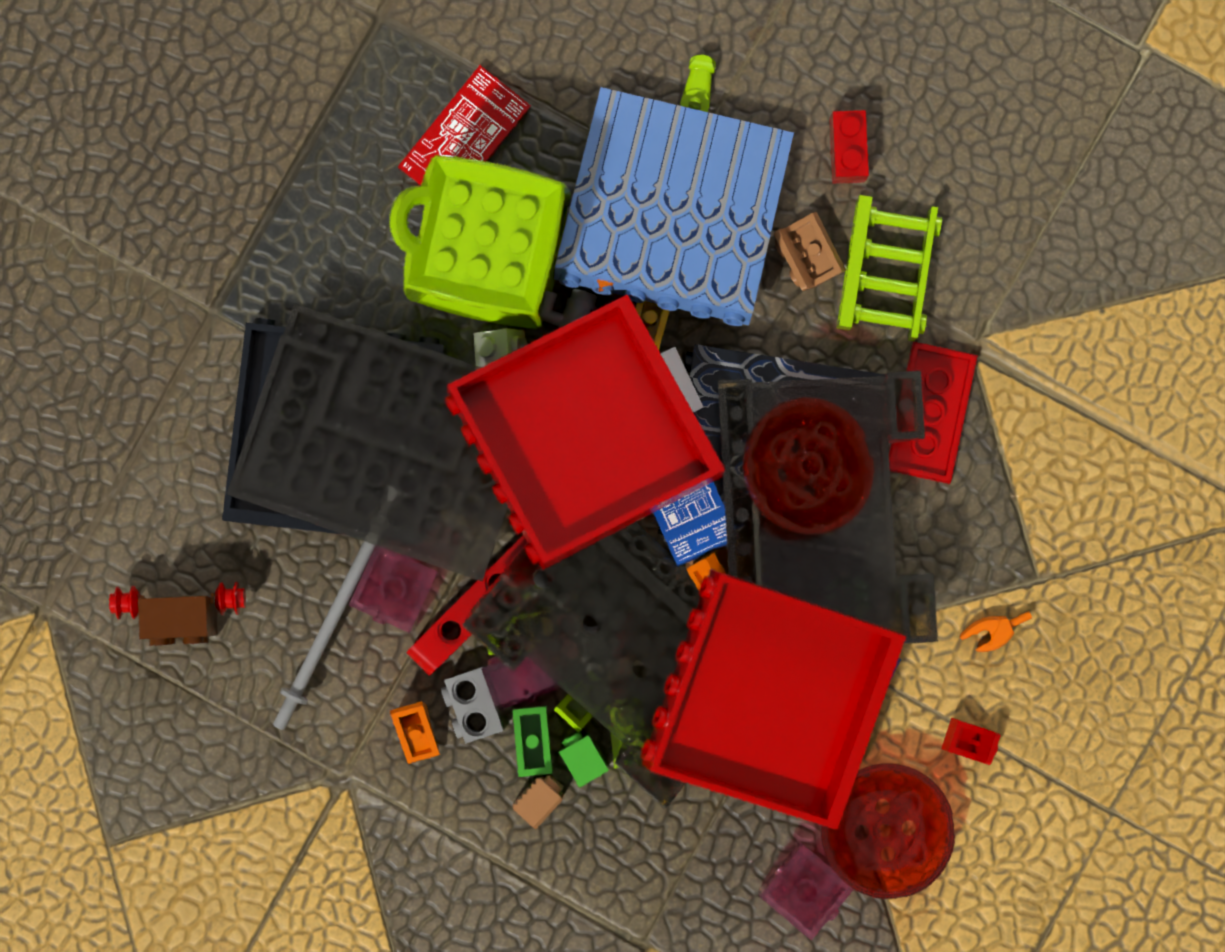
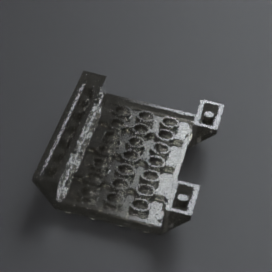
(853, 564)

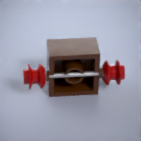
(177, 617)

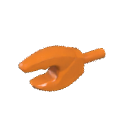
(998, 628)

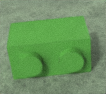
(532, 740)
(583, 758)

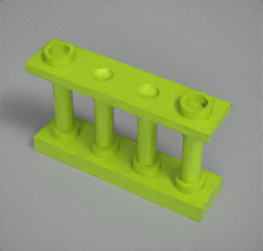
(857, 280)

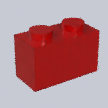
(849, 146)

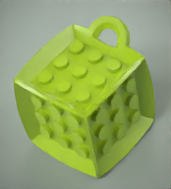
(482, 240)

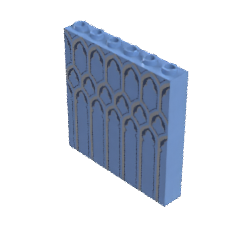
(673, 207)

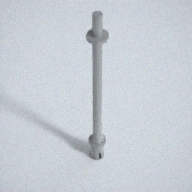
(294, 694)

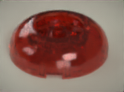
(838, 488)
(917, 857)

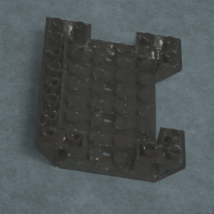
(640, 616)

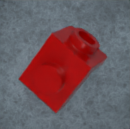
(971, 741)

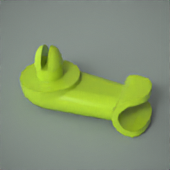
(698, 85)

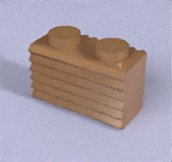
(539, 799)

